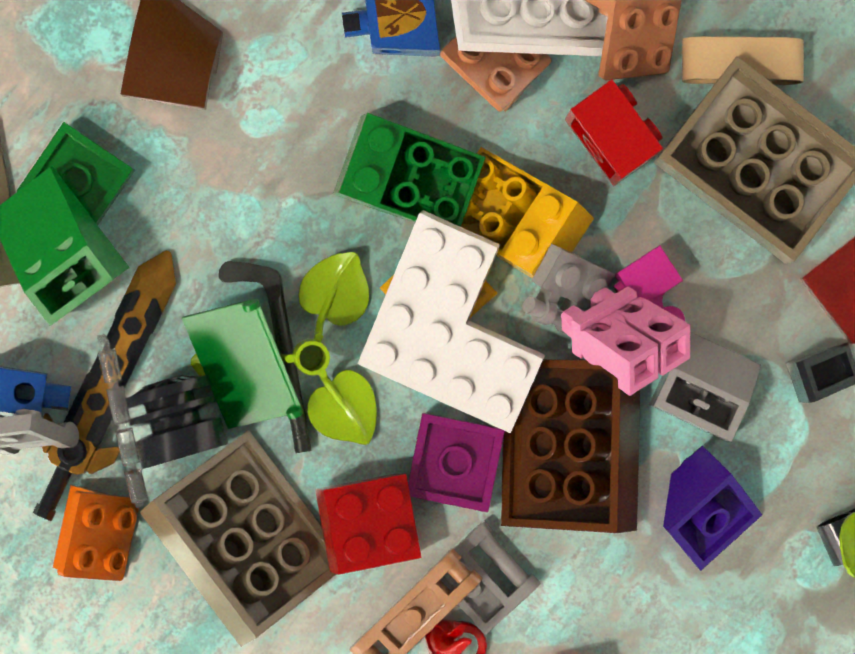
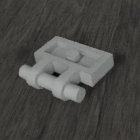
(565, 276)

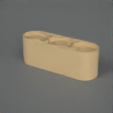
(773, 57)

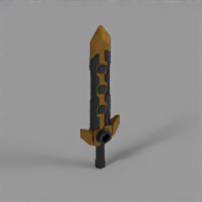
(90, 410)

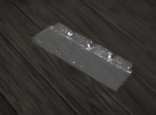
(120, 418)

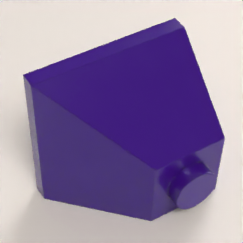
(706, 508)

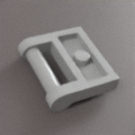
(31, 431)
(487, 602)

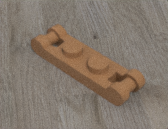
(420, 608)

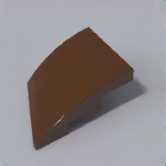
(171, 55)

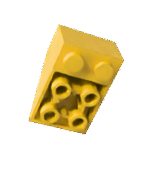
(522, 214)

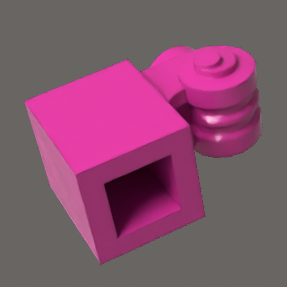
(651, 278)

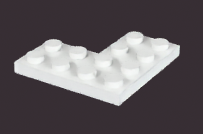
(529, 26)
(426, 329)

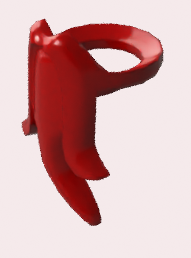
(442, 637)

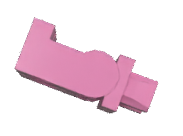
(627, 337)

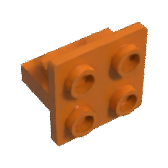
(95, 535)

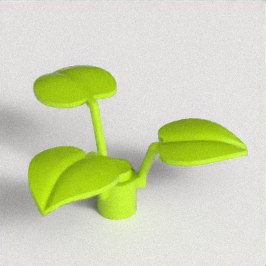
(347, 404)

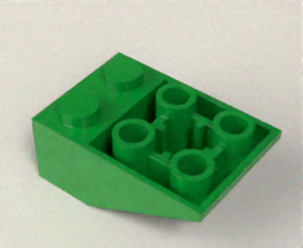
(407, 172)
(56, 246)

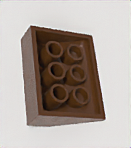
(573, 453)

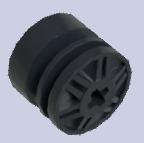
(175, 420)

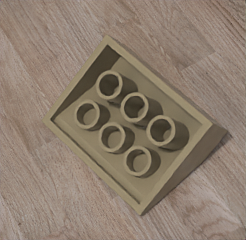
(761, 161)
(242, 538)

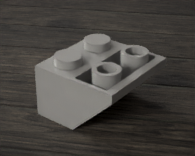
(708, 388)

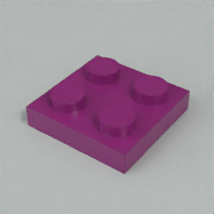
(455, 462)

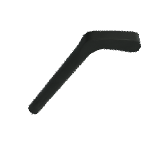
(273, 286)

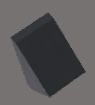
(822, 373)

